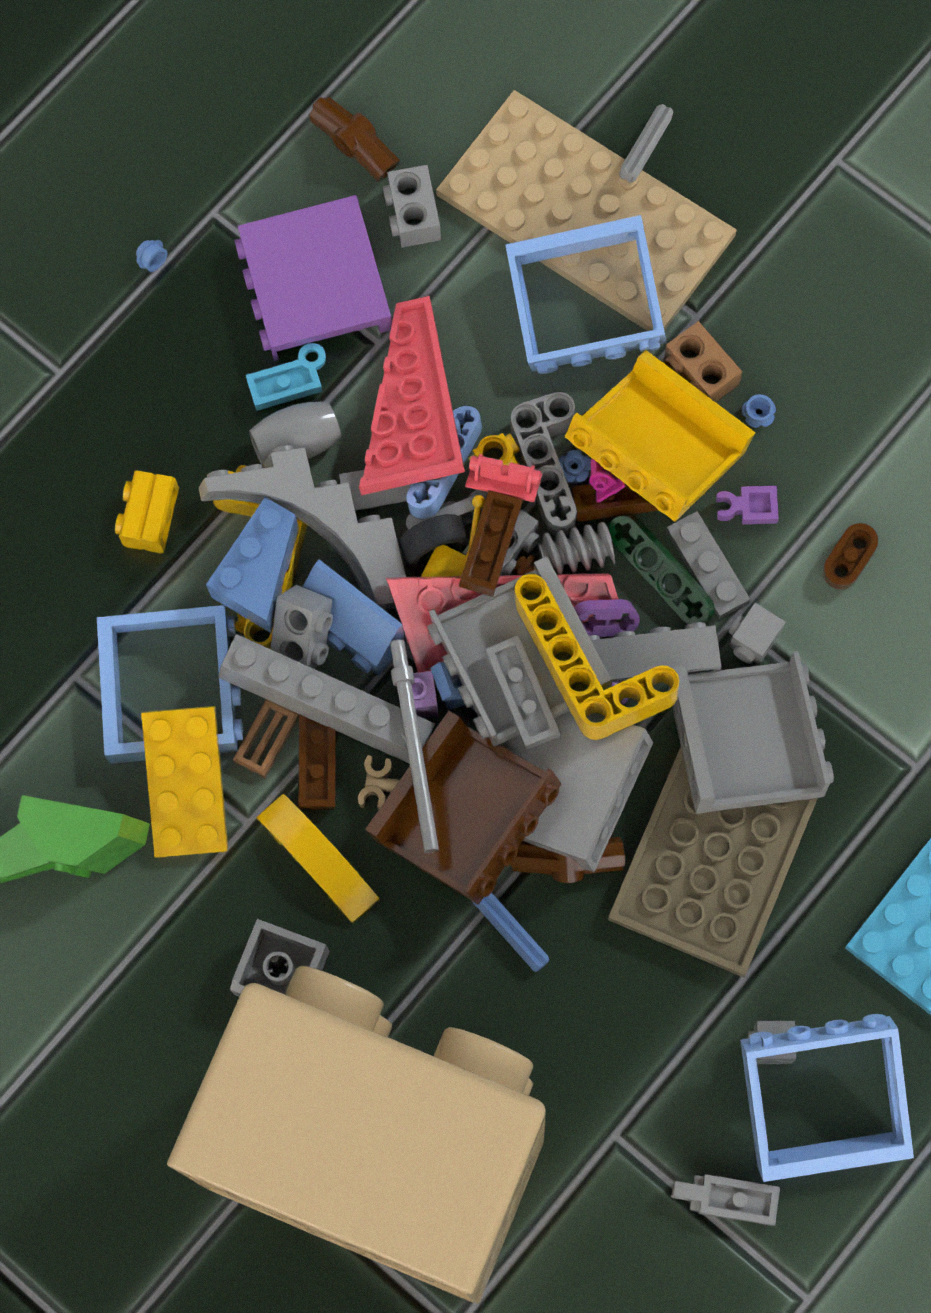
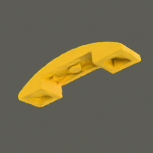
(318, 857)

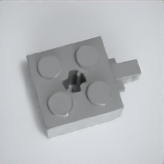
(270, 947)

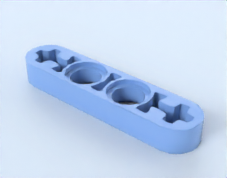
(440, 488)

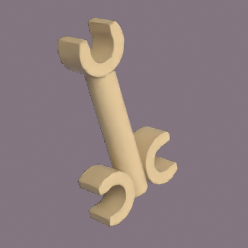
(377, 782)

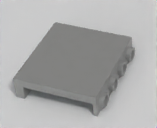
(489, 621)
(750, 736)
(593, 787)

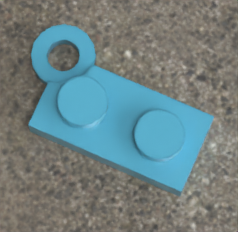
(287, 380)

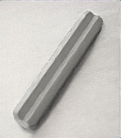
(646, 143)

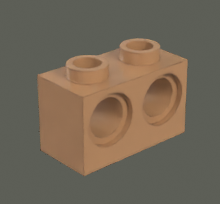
(710, 361)

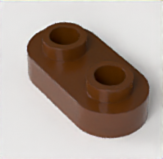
(849, 557)

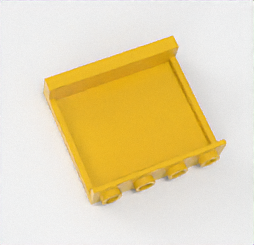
(661, 436)

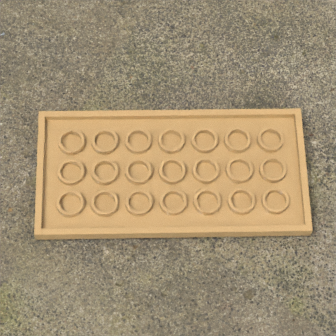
(544, 177)

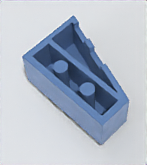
(257, 564)

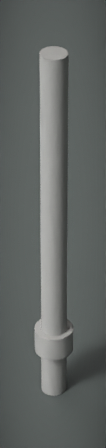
(403, 679)

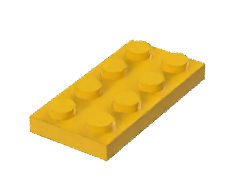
(184, 781)

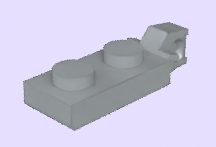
(730, 1198)

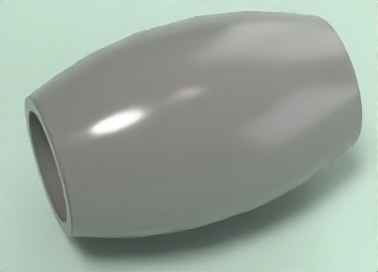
(300, 425)

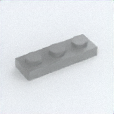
(708, 564)
(522, 692)

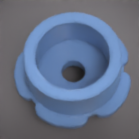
(151, 255)
(765, 405)
(575, 475)

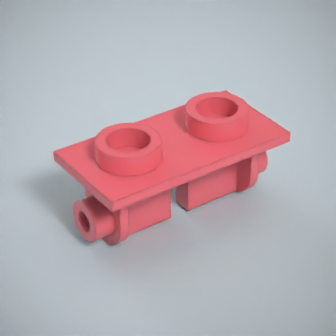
(511, 480)

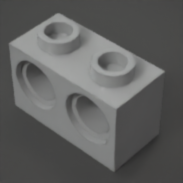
(414, 206)
(302, 626)

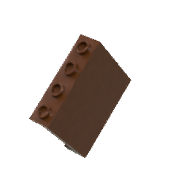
(480, 807)

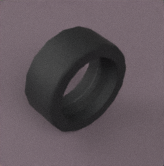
(423, 538)

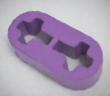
(605, 616)

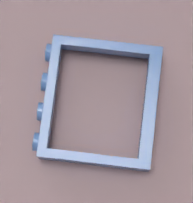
(571, 243)
(109, 626)
(840, 1153)

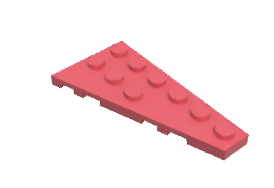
(413, 412)
(419, 595)

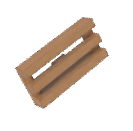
(252, 764)

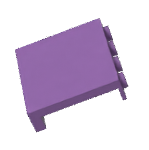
(312, 275)

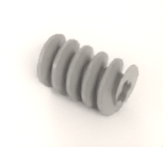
(577, 548)

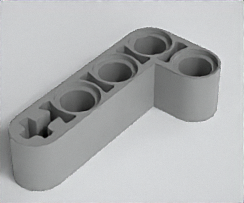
(539, 438)

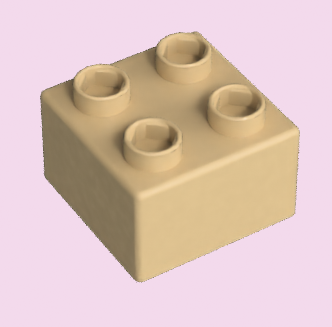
(364, 1134)

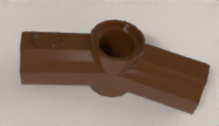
(354, 137)
(562, 868)

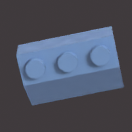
(357, 621)

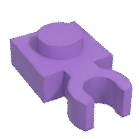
(755, 505)

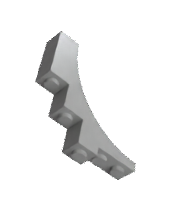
(365, 546)

